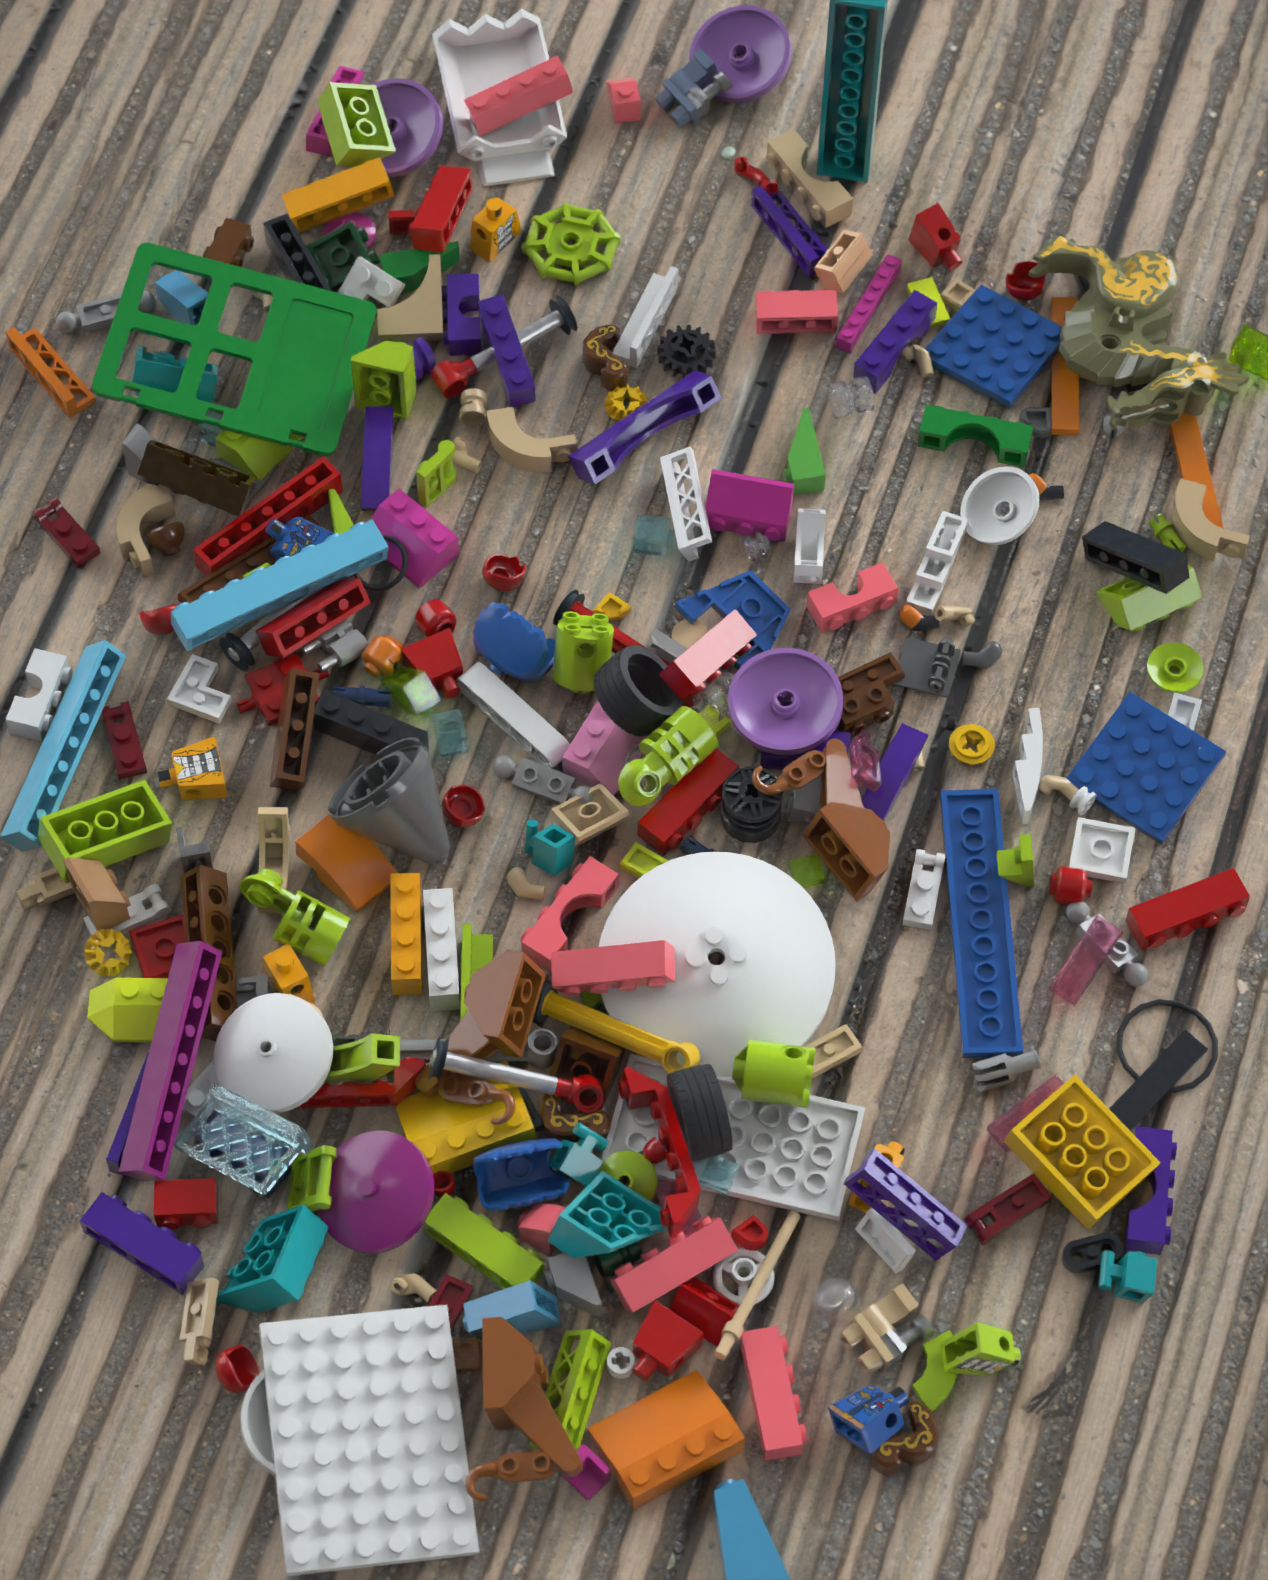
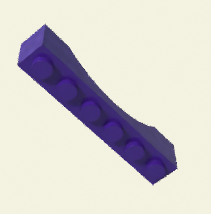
(607, 450)

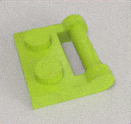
(436, 474)
(305, 1175)

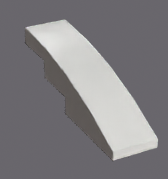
(937, 562)
(1028, 769)

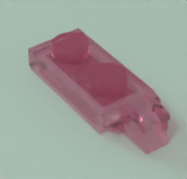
(865, 761)

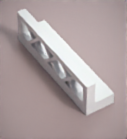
(646, 317)
(679, 502)

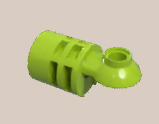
(670, 755)
(298, 914)

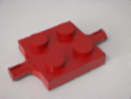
(267, 687)

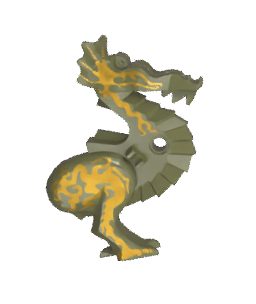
(1117, 329)

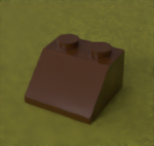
(587, 1054)

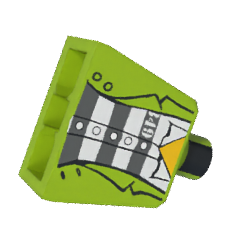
(979, 1350)

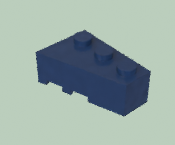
(240, 1145)

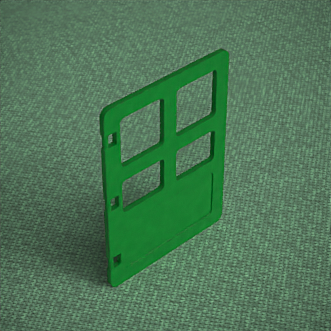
(298, 366)

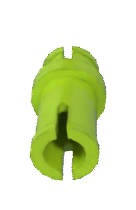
(1166, 533)

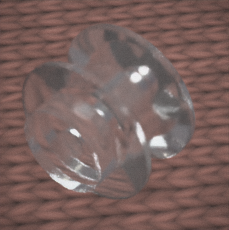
(756, 546)

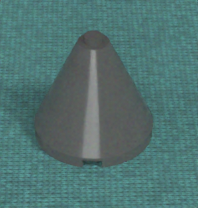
(395, 803)

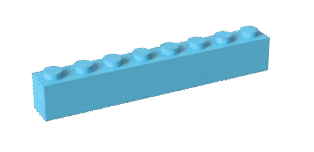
(279, 584)
(63, 743)

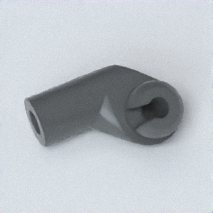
(985, 657)

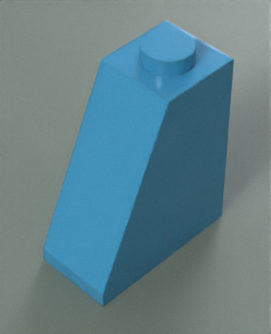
(181, 297)
(522, 1306)

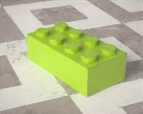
(106, 827)

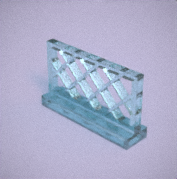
(261, 1123)

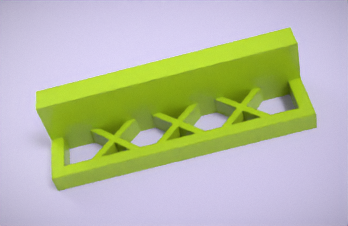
(476, 953)
(581, 1385)

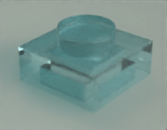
(719, 1174)

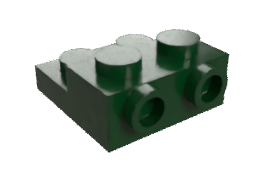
(339, 250)

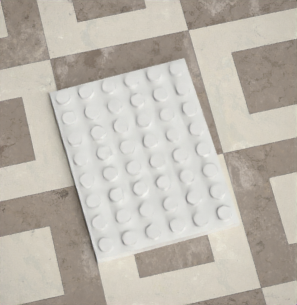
(367, 1440)

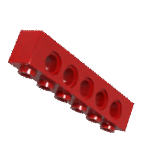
(295, 498)

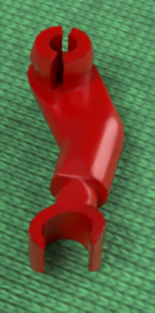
(754, 174)

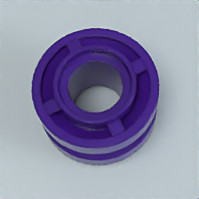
(423, 358)

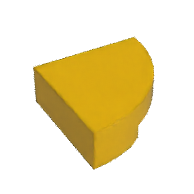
(612, 607)

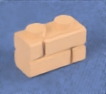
(843, 261)

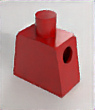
(936, 238)
(439, 659)
(664, 1342)

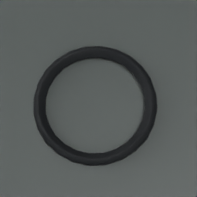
(401, 574)

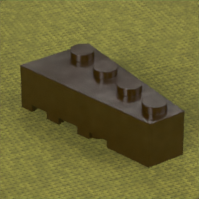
(196, 477)

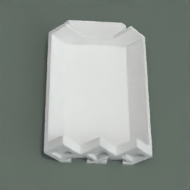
(479, 59)

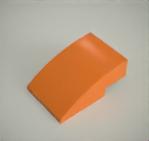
(345, 862)

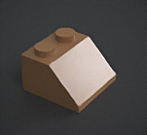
(97, 892)

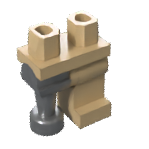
(877, 1330)

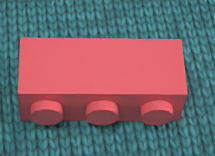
(796, 311)

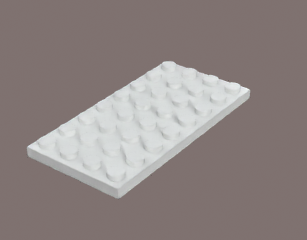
(784, 1152)

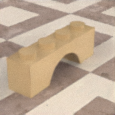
(826, 200)

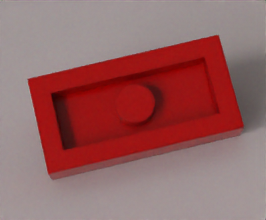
(704, 1308)

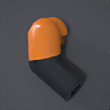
(1045, 491)
(916, 620)

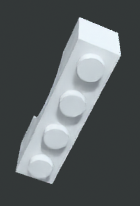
(441, 949)

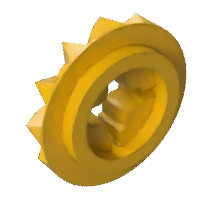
(614, 401)
(975, 735)
(95, 957)

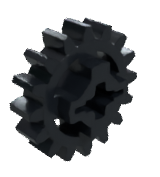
(686, 351)

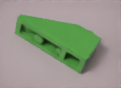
(804, 459)

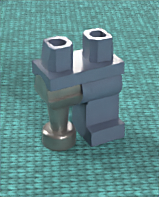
(686, 87)

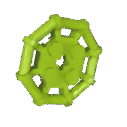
(567, 255)

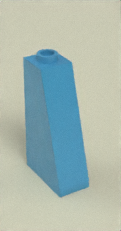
(743, 1537)

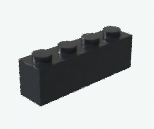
(292, 253)
(1135, 557)
(361, 724)

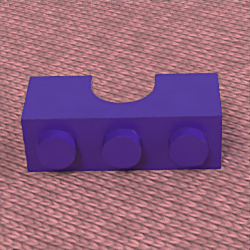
(463, 331)

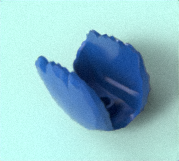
(512, 644)
(518, 1175)

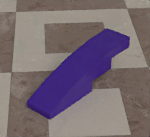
(377, 456)
(895, 770)

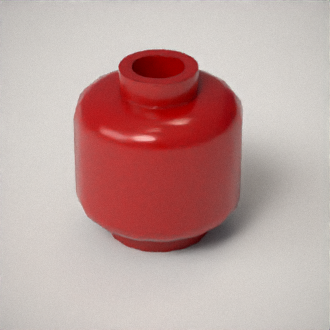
(434, 617)
(1069, 885)

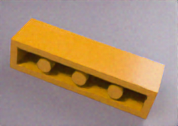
(338, 195)
(406, 933)

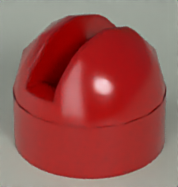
(654, 1151)
(443, 1183)

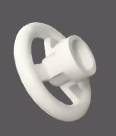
(741, 1265)

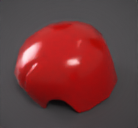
(1023, 286)
(503, 572)
(158, 620)
(463, 806)
(236, 1368)

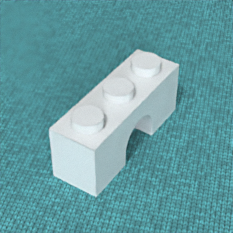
(33, 715)

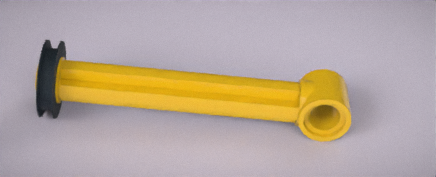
(614, 1030)

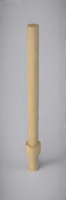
(733, 1328)

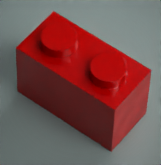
(186, 1203)

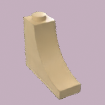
(418, 314)

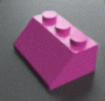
(749, 505)
(426, 539)

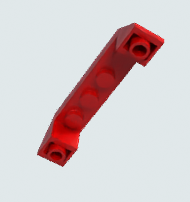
(643, 1092)
(371, 1094)

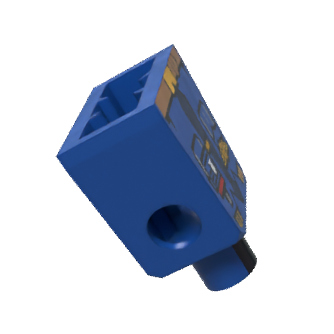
(294, 536)
(869, 1416)

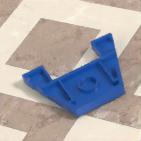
(751, 599)

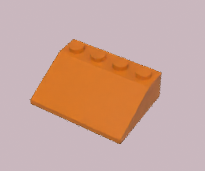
(667, 1438)

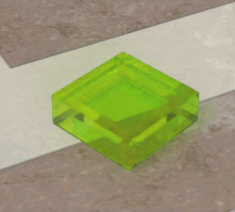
(807, 871)

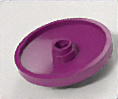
(378, 1192)

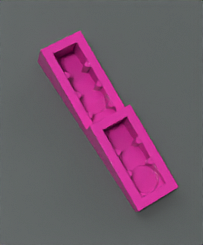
(316, 136)

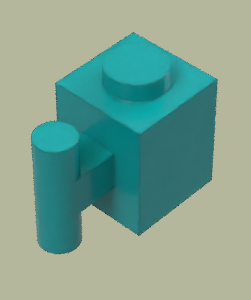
(550, 848)
(576, 1160)
(1132, 1275)

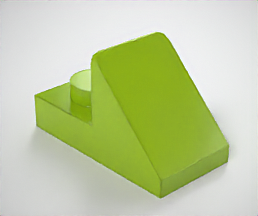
(1018, 862)

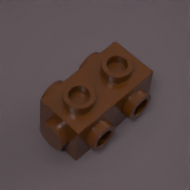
(230, 243)
(866, 707)

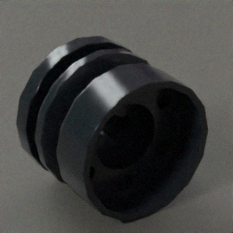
(745, 810)

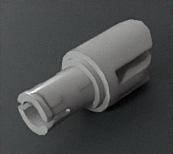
(1007, 1068)

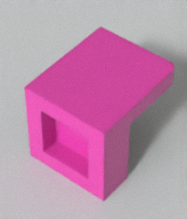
(593, 1474)

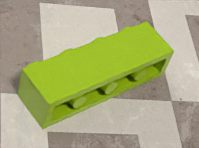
(481, 1244)

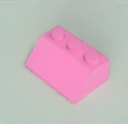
(599, 751)

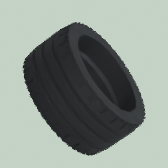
(634, 692)
(700, 1111)

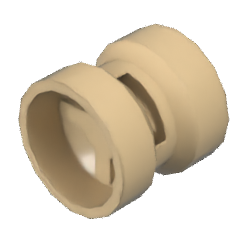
(473, 410)

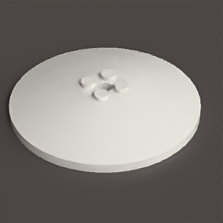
(773, 945)

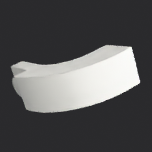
(809, 546)

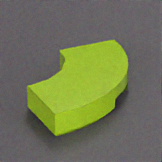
(934, 1384)

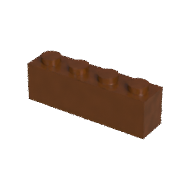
(294, 730)

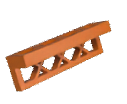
(47, 375)

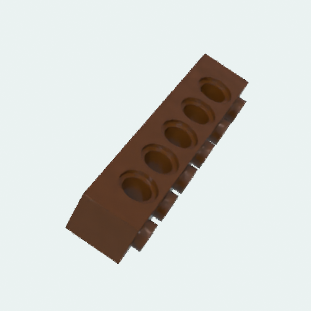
(208, 920)

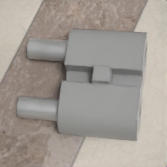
(340, 642)

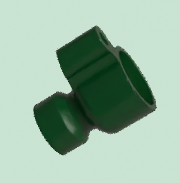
(608, 1262)

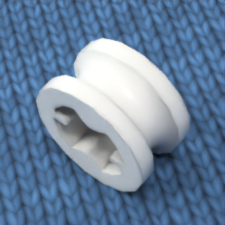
(1082, 800)
(626, 1355)

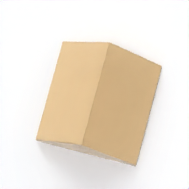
(592, 818)

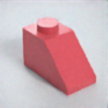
(624, 99)
(537, 1225)

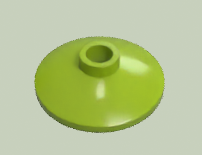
(1177, 658)
(635, 1166)

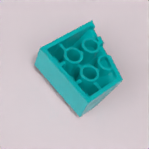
(164, 373)
(604, 1219)
(275, 1261)

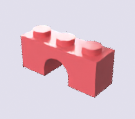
(833, 609)

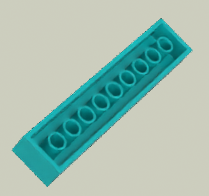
(851, 88)

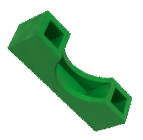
(1006, 438)

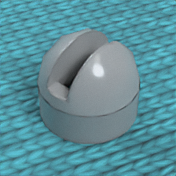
(1108, 429)

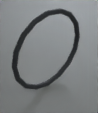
(1135, 1076)

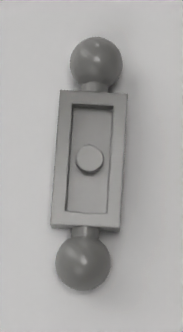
(98, 313)
(541, 780)
(1122, 954)

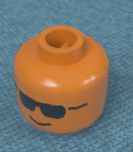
(382, 656)

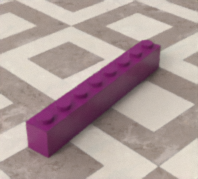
(170, 1061)

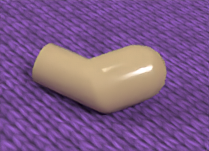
(462, 458)
(1058, 783)

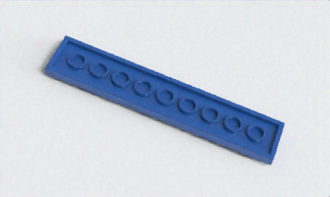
(980, 924)

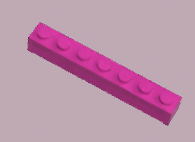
(868, 303)

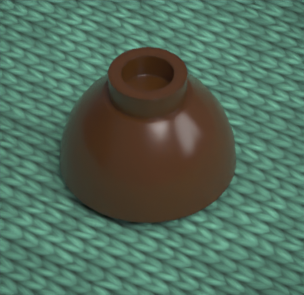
(167, 538)

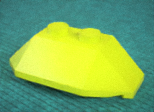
(127, 1008)

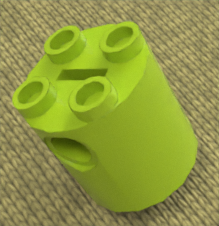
(581, 649)
(774, 1073)

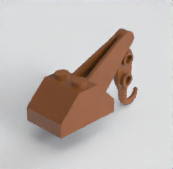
(843, 832)
(499, 1017)
(516, 1398)

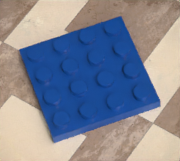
(995, 346)
(1146, 767)

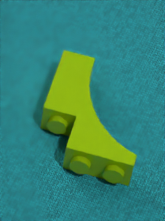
(365, 1059)

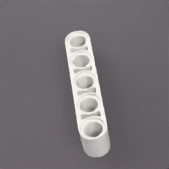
(513, 715)

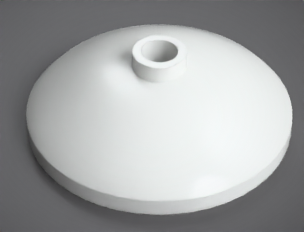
(994, 495)

